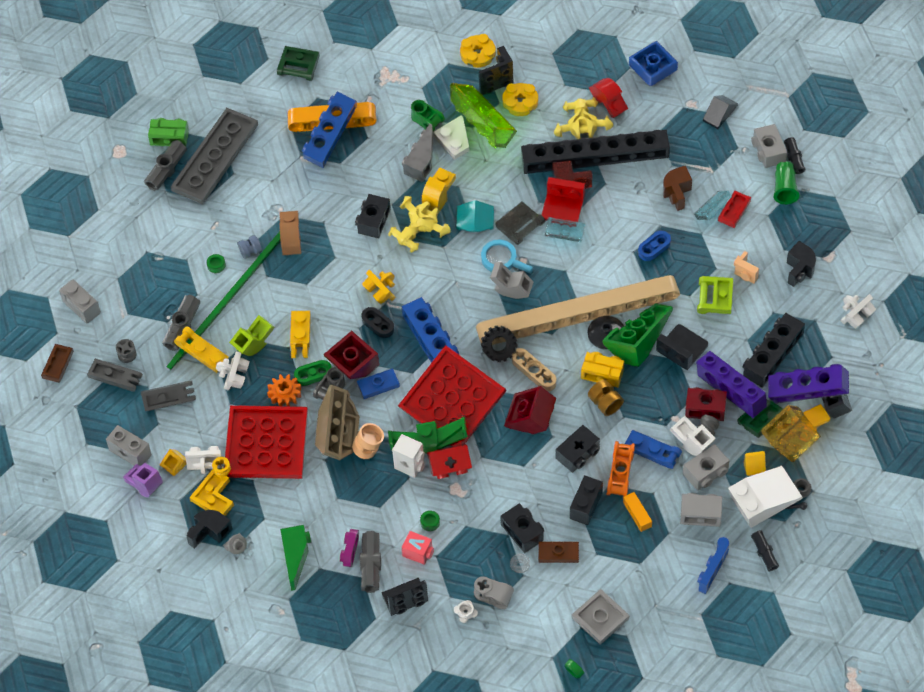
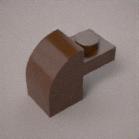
(675, 184)

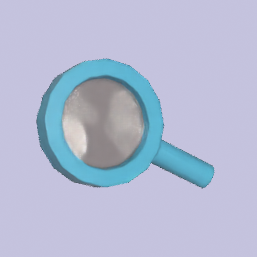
(502, 252)

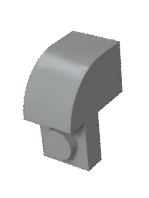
(509, 284)

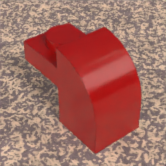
(610, 94)

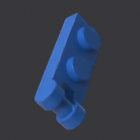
(653, 449)
(713, 565)

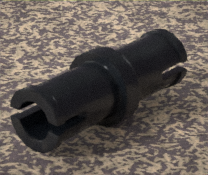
(794, 155)
(765, 550)

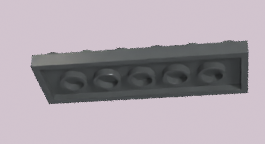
(214, 155)

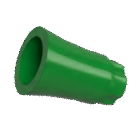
(785, 184)

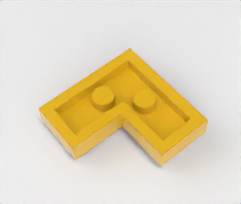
(208, 494)

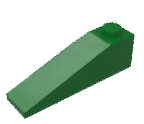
(638, 336)

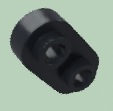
(378, 323)

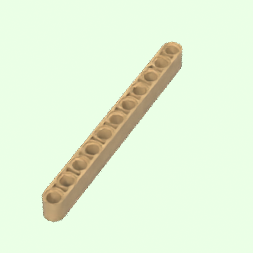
(584, 308)

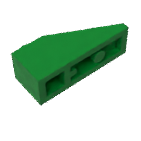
(295, 547)

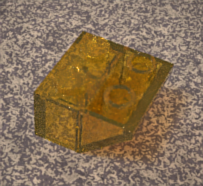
(790, 432)

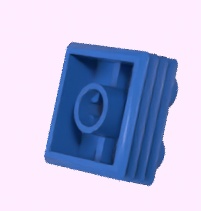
(653, 63)

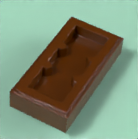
(57, 363)
(558, 552)

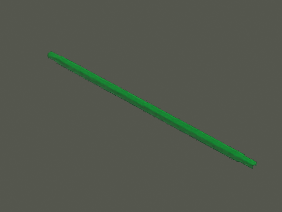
(228, 297)

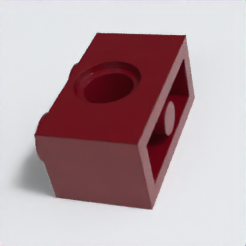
(715, 408)

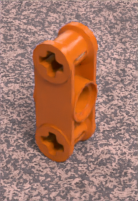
(622, 457)

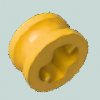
(218, 461)

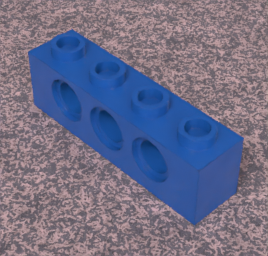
(320, 156)
(418, 310)

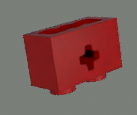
(439, 457)

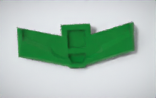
(431, 437)

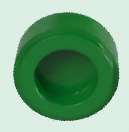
(216, 263)
(430, 520)
(574, 669)

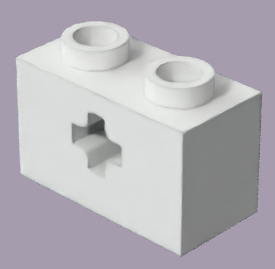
(408, 456)

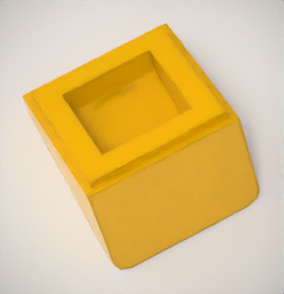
(173, 462)
(755, 463)

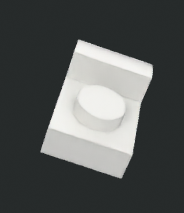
(694, 439)

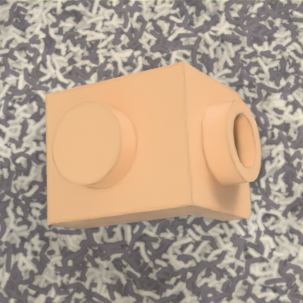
(744, 269)

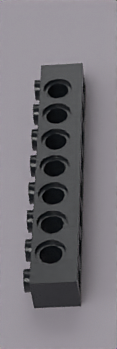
(609, 150)

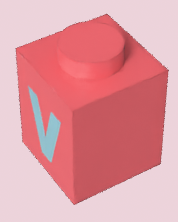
(417, 547)

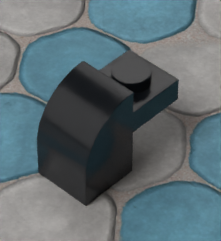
(803, 262)
(208, 523)

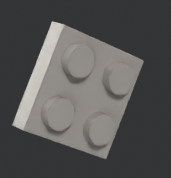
(600, 616)

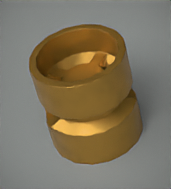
(605, 397)

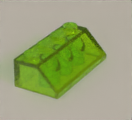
(482, 115)

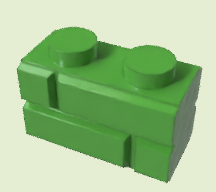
(164, 132)

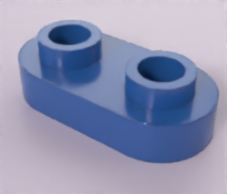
(653, 247)

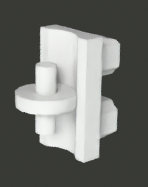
(853, 317)
(237, 364)
(202, 460)

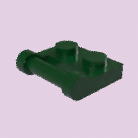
(298, 58)

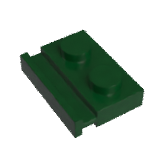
(756, 424)

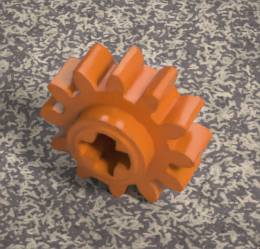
(284, 390)

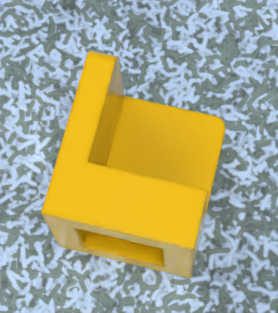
(817, 416)

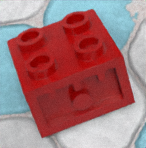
(563, 199)

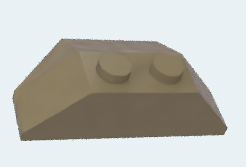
(336, 424)

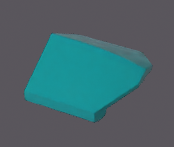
(475, 216)

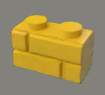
(600, 367)

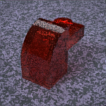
(564, 171)

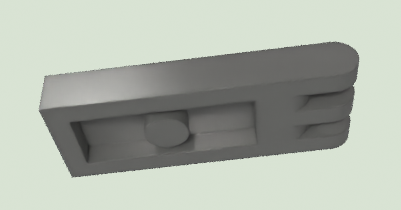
(114, 374)
(167, 395)

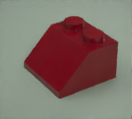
(353, 356)
(530, 410)

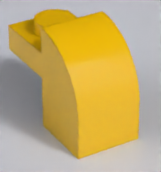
(436, 188)

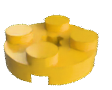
(476, 42)
(516, 91)

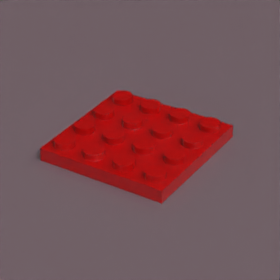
(451, 391)
(266, 441)

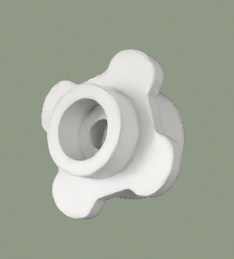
(465, 605)

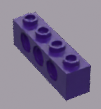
(726, 378)
(837, 384)

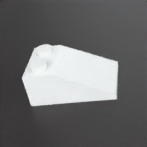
(764, 495)

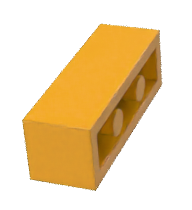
(637, 511)

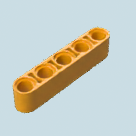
(306, 118)

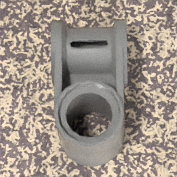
(494, 592)

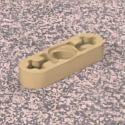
(535, 377)

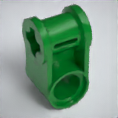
(427, 115)

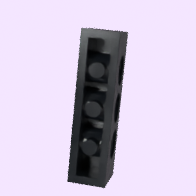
(793, 331)

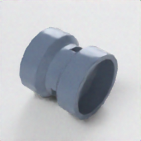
(249, 246)

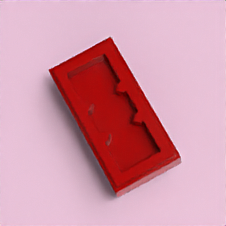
(734, 209)

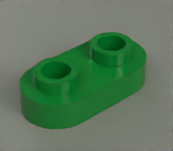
(312, 372)

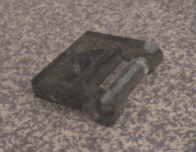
(516, 219)

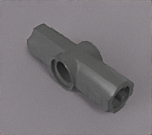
(160, 171)
(185, 313)
(370, 561)

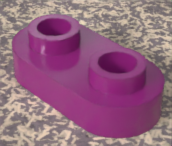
(351, 540)

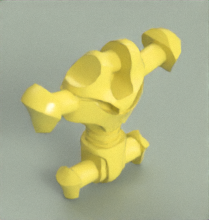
(582, 121)
(421, 221)

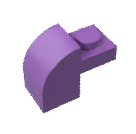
(144, 479)

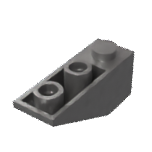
(419, 160)

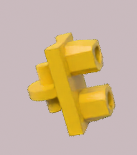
(373, 281)

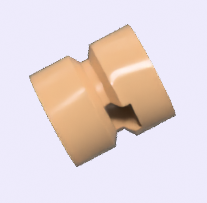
(367, 441)

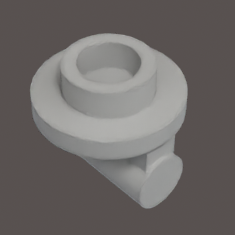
(236, 544)

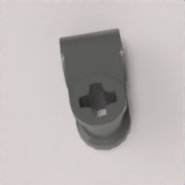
(322, 387)

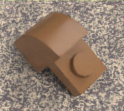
(290, 233)

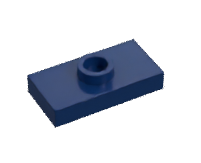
(378, 383)

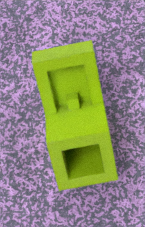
(252, 340)

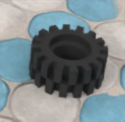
(502, 354)

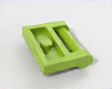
(721, 295)

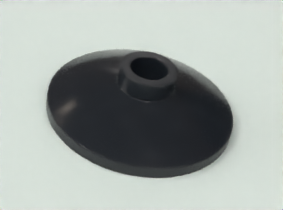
(596, 329)

